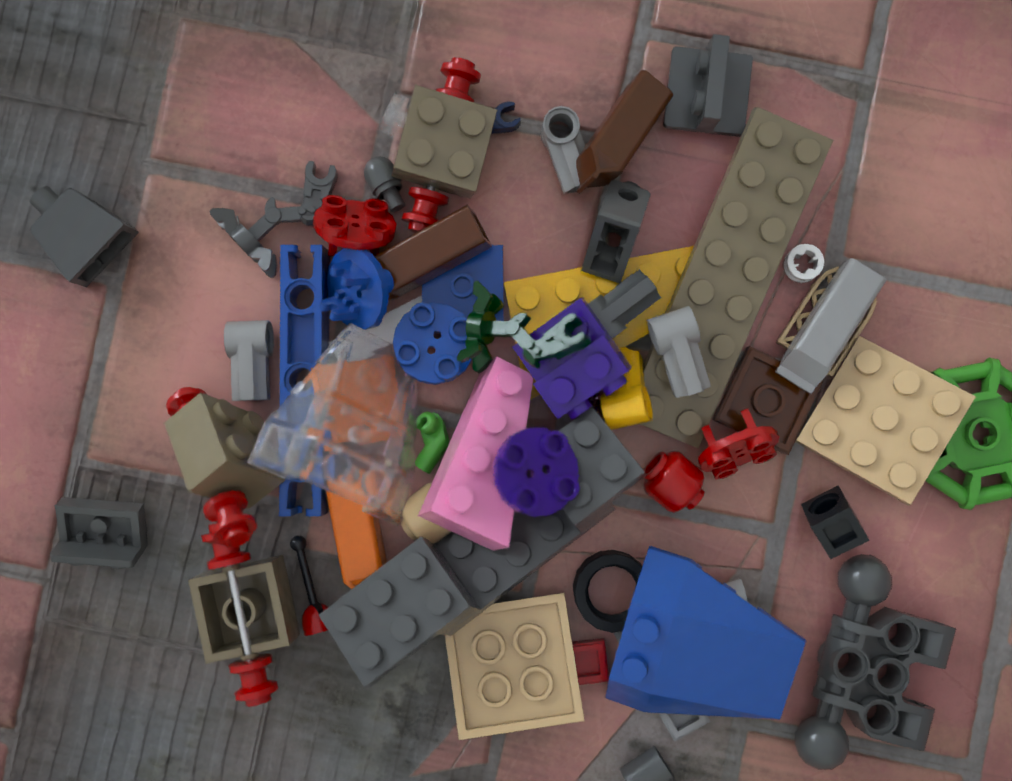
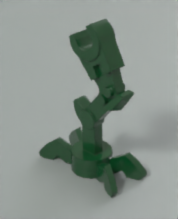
(483, 328)

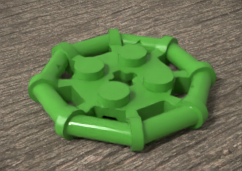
(965, 452)

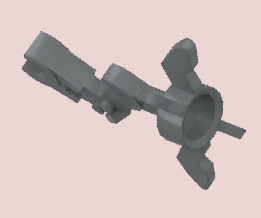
(248, 240)

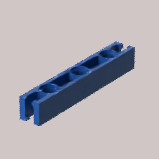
(302, 341)

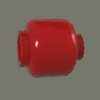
(674, 481)

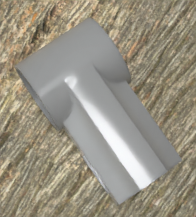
(564, 150)
(677, 340)
(249, 347)

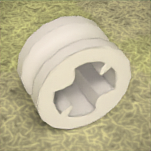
(816, 258)

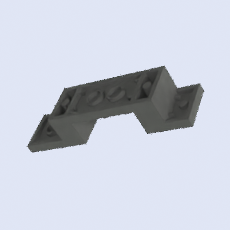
(451, 582)

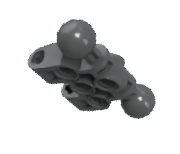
(897, 719)

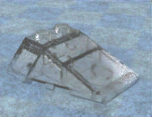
(348, 427)

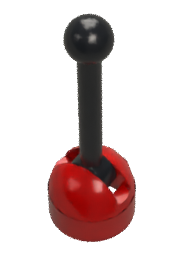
(311, 621)

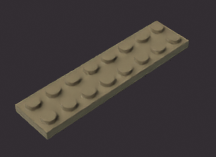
(736, 261)

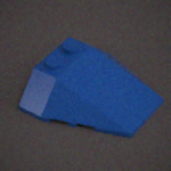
(700, 647)

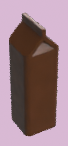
(622, 131)
(434, 250)

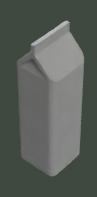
(830, 325)

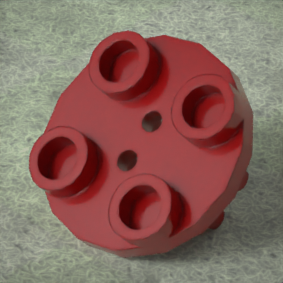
(354, 224)
(739, 448)

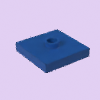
(456, 285)

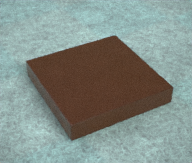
(767, 396)

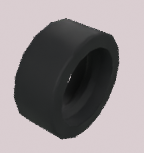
(584, 574)

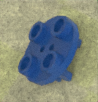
(357, 289)
(416, 335)

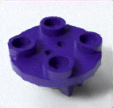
(530, 451)

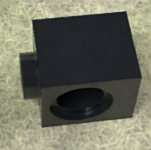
(834, 522)

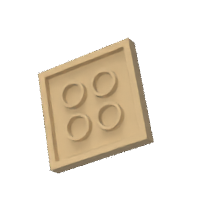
(885, 420)
(514, 668)

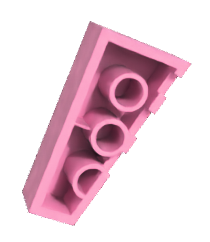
(464, 487)

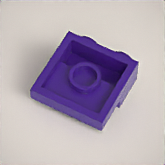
(578, 376)

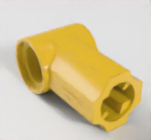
(631, 402)

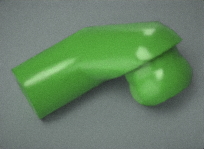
(434, 438)

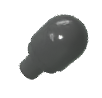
(381, 183)

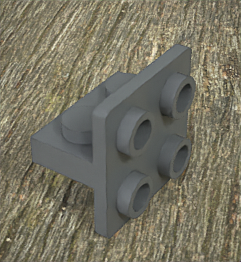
(708, 89)

